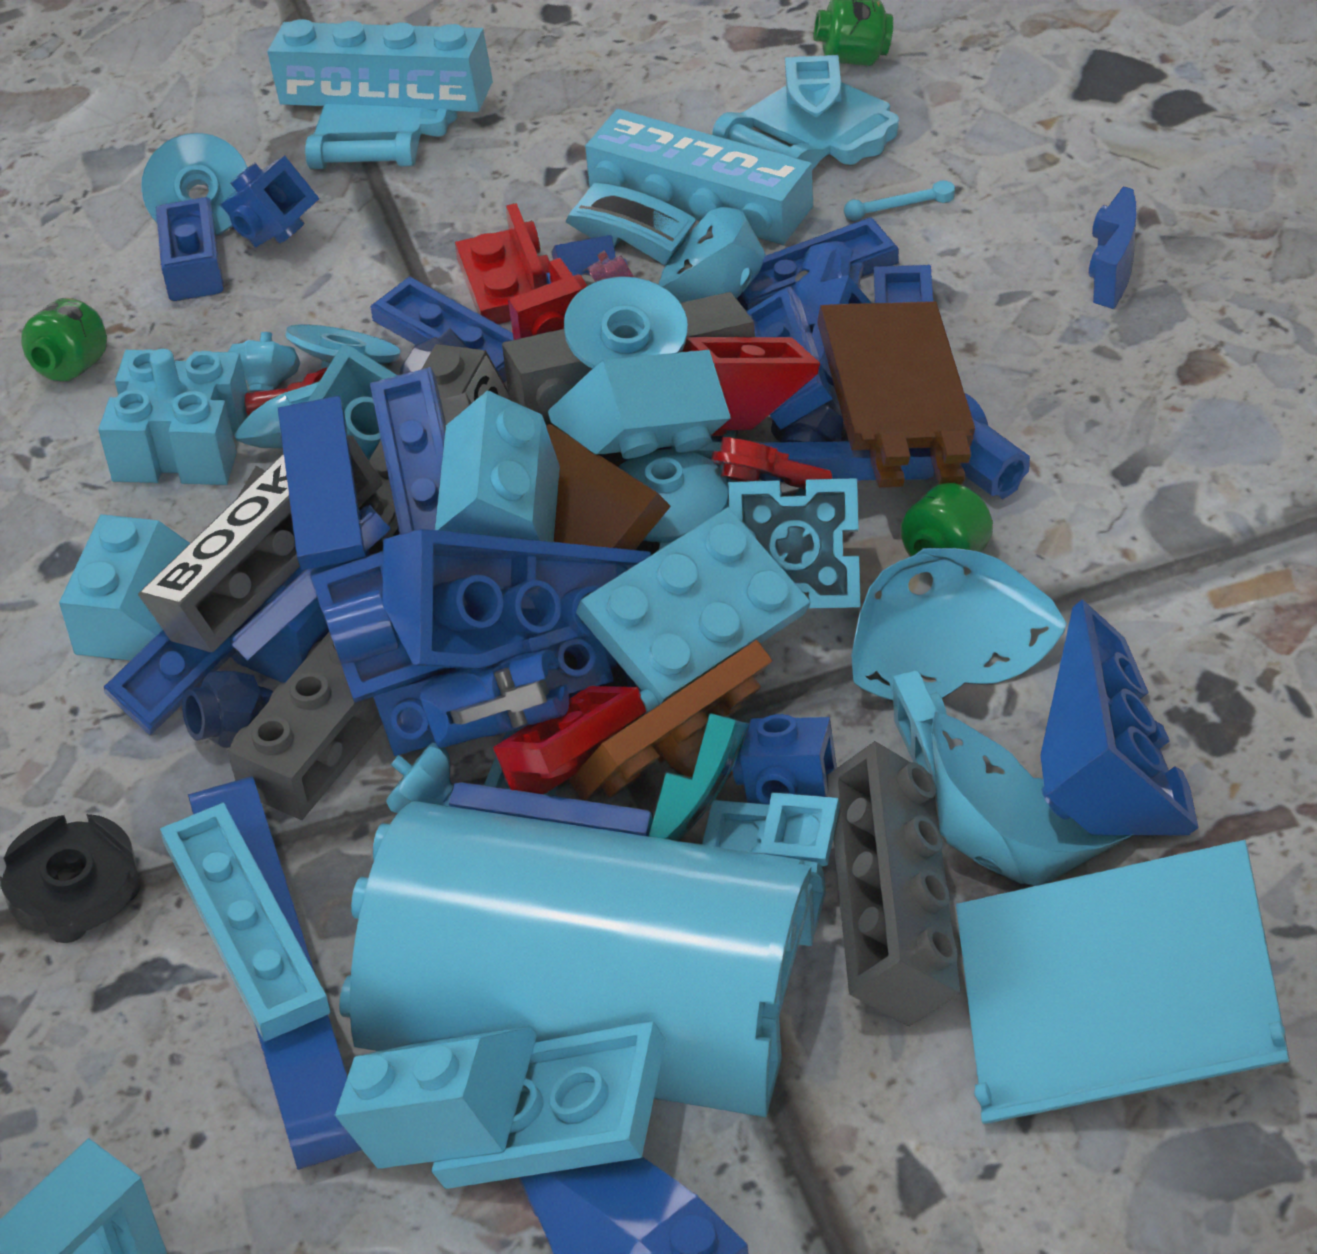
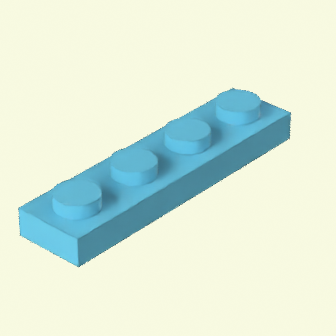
(245, 922)

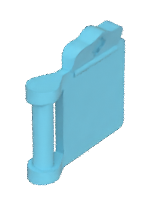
(847, 130)
(373, 133)

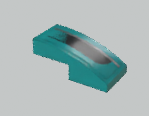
(688, 798)

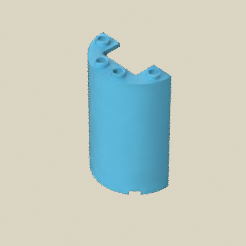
(577, 933)

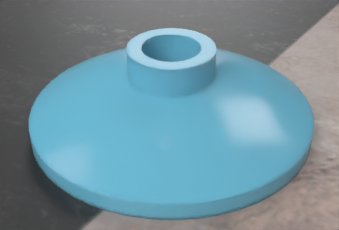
(190, 162)
(624, 320)
(326, 341)
(688, 485)

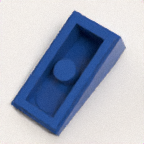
(189, 249)

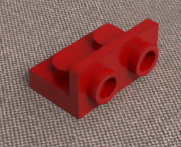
(502, 265)
(555, 749)

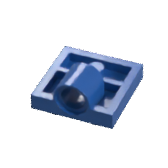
(362, 631)

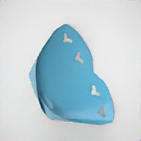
(718, 262)
(952, 625)
(1003, 816)

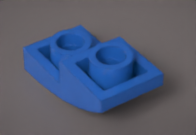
(1114, 255)

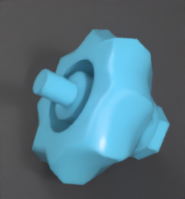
(266, 362)
(424, 780)

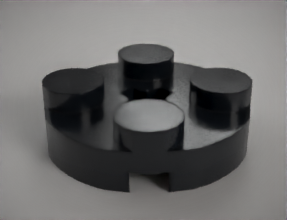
(77, 904)

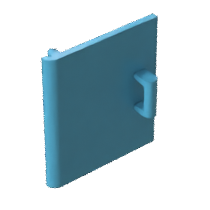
(1119, 983)

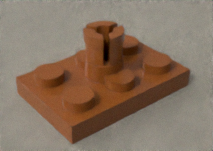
(673, 728)

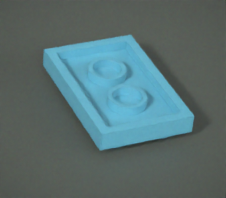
(692, 606)
(578, 1107)

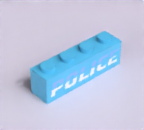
(380, 65)
(702, 172)

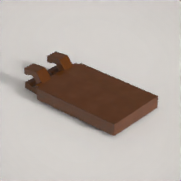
(898, 386)
(599, 500)

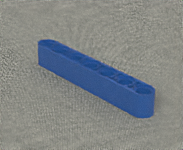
(306, 1060)

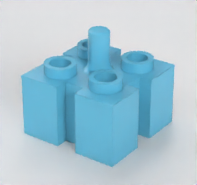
(174, 417)
(806, 534)

